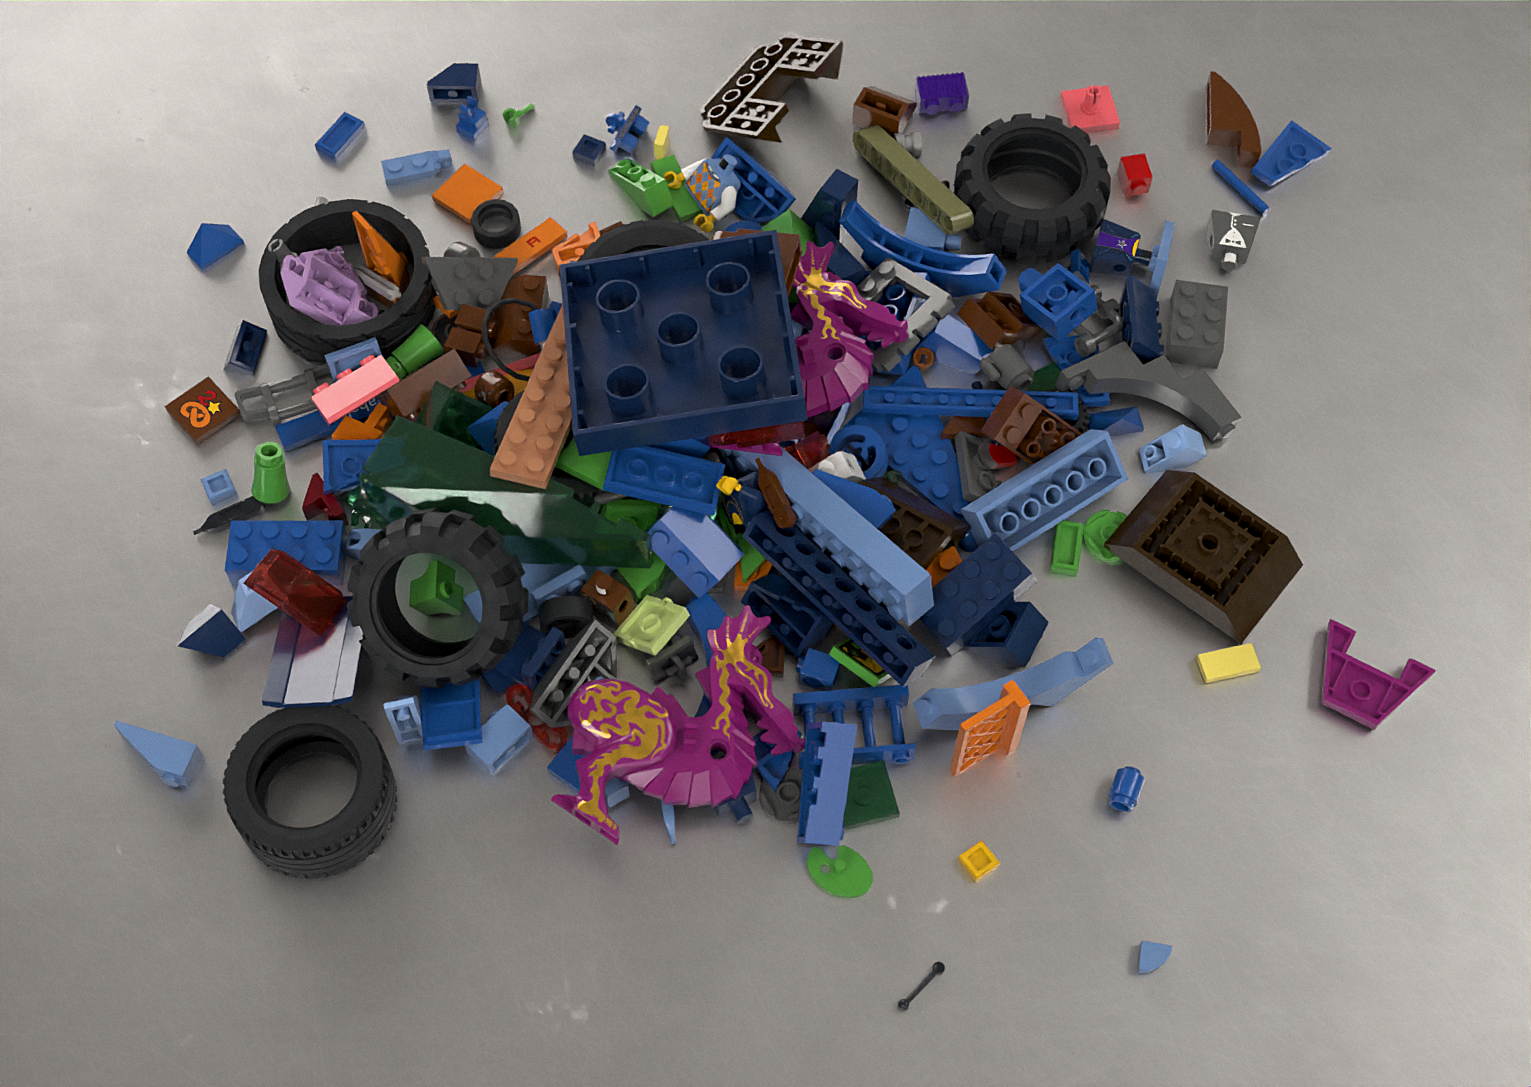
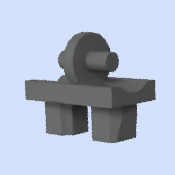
(673, 659)

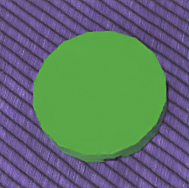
(1098, 530)

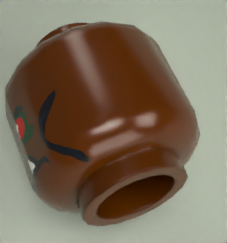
(494, 389)

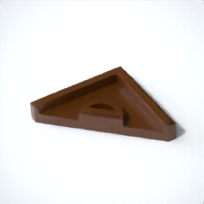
(967, 424)
(773, 655)

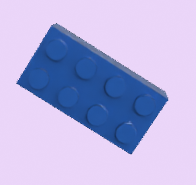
(312, 543)

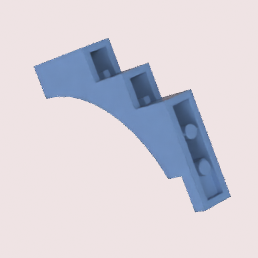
(1041, 684)

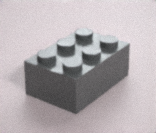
(1196, 324)

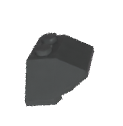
(581, 660)

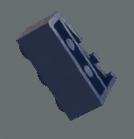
(831, 202)
(793, 616)

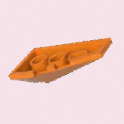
(381, 255)

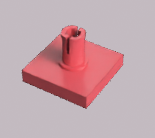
(1090, 109)

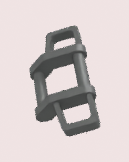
(268, 390)

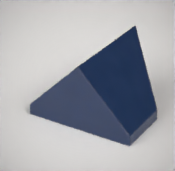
(212, 633)

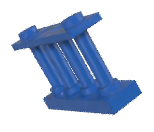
(864, 701)

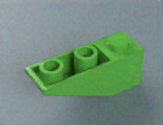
(643, 186)
(644, 580)

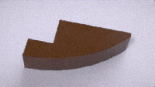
(1230, 121)

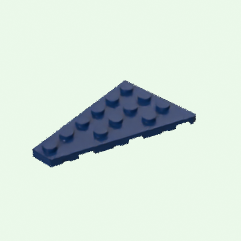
(918, 452)

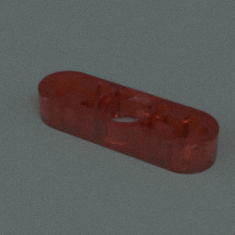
(539, 731)

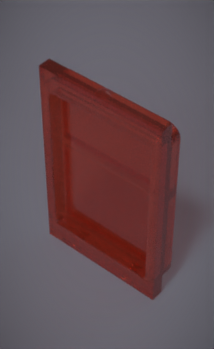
(296, 590)

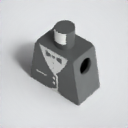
(1231, 237)

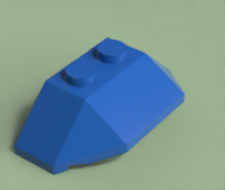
(761, 194)

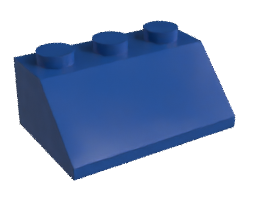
(693, 547)

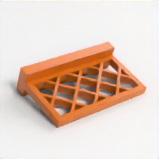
(991, 729)

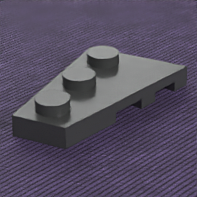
(974, 475)

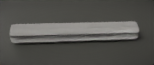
(377, 282)

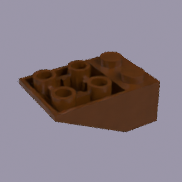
(1027, 427)

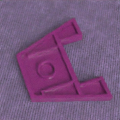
(1361, 689)

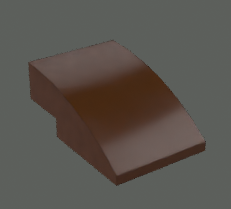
(998, 319)

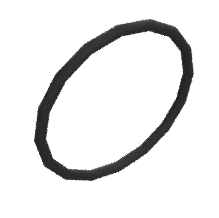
(485, 334)

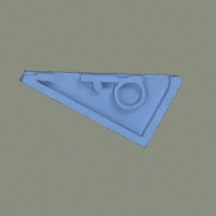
(1160, 257)

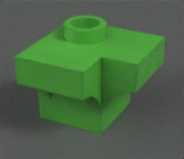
(436, 591)

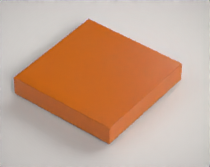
(465, 192)

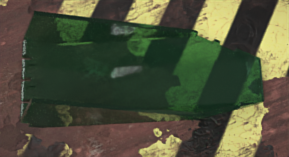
(429, 470)

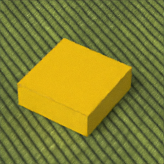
(978, 861)

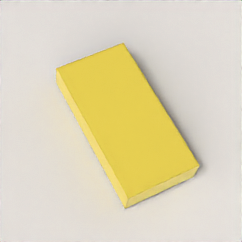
(1228, 663)

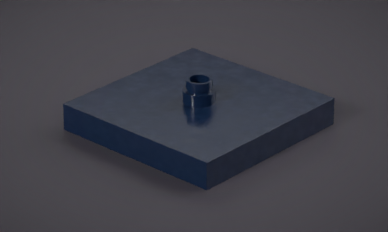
(680, 343)

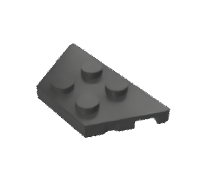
(470, 279)

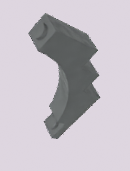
(1122, 372)

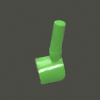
(513, 115)

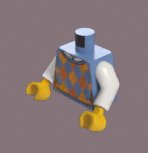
(711, 186)

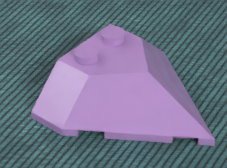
(326, 288)

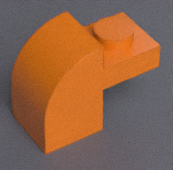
(372, 429)

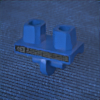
(623, 138)

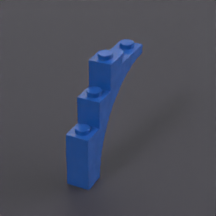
(953, 272)

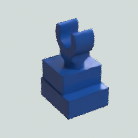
(472, 120)

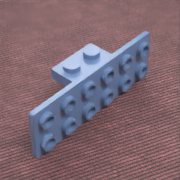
(544, 583)

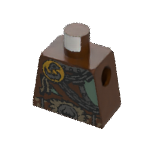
(607, 597)

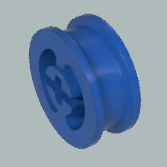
(871, 443)

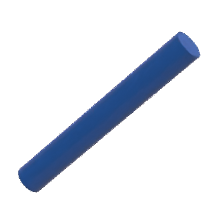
(1244, 190)

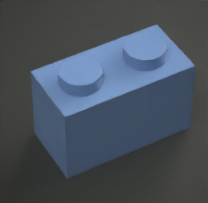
(502, 738)

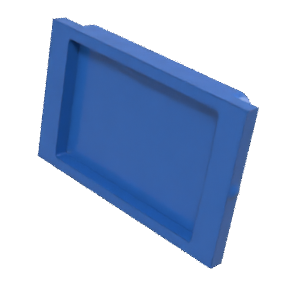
(451, 716)

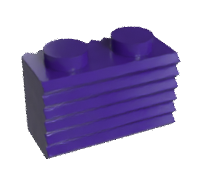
(941, 93)

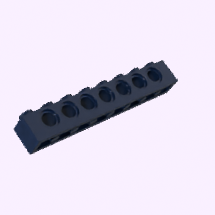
(840, 598)

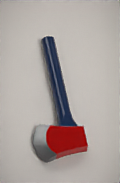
(993, 454)

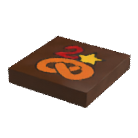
(203, 410)

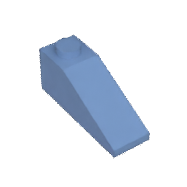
(169, 757)

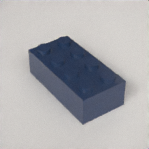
(976, 593)

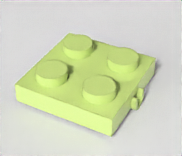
(651, 624)

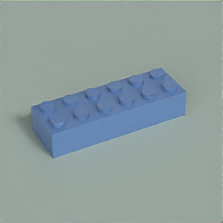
(1047, 491)

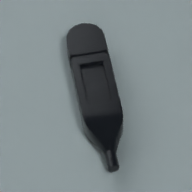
(239, 511)

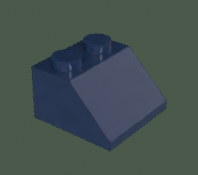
(1011, 636)

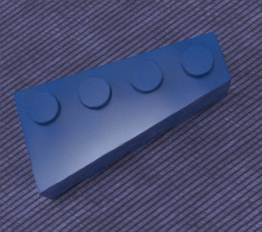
(825, 782)

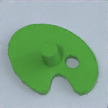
(848, 873)

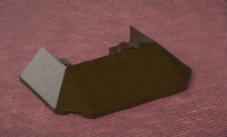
(750, 96)

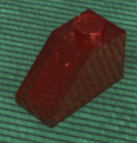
(810, 450)

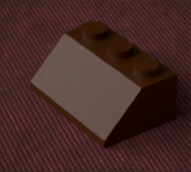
(514, 329)
(412, 392)

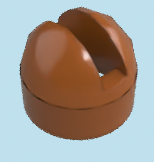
(917, 356)

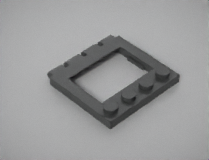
(920, 323)

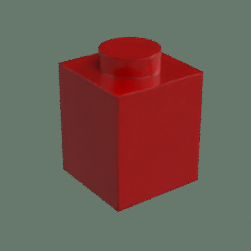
(1134, 174)

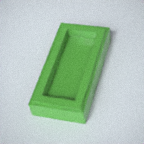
(1067, 547)

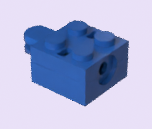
(1056, 300)

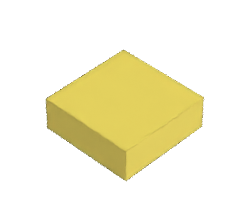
(661, 142)

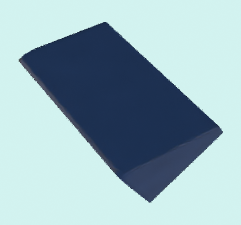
(245, 348)

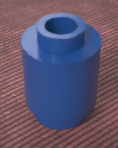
(1126, 789)

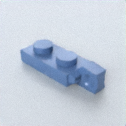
(415, 166)

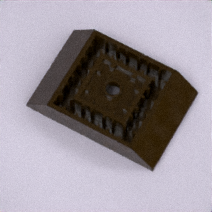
(1222, 584)

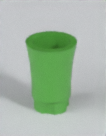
(414, 352)
(270, 475)

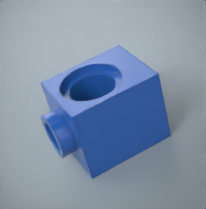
(818, 670)

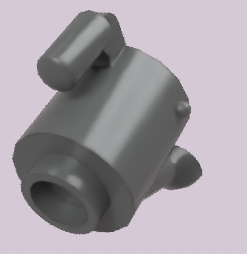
(1009, 366)

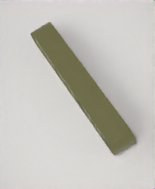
(913, 180)

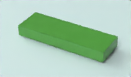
(684, 204)

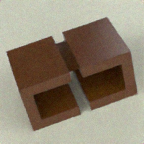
(468, 338)

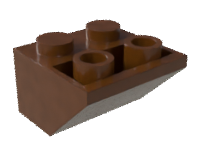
(882, 109)

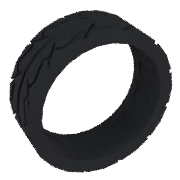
(334, 226)

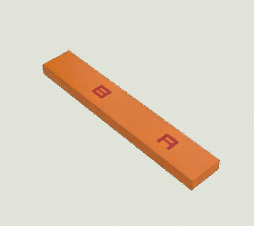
(525, 249)

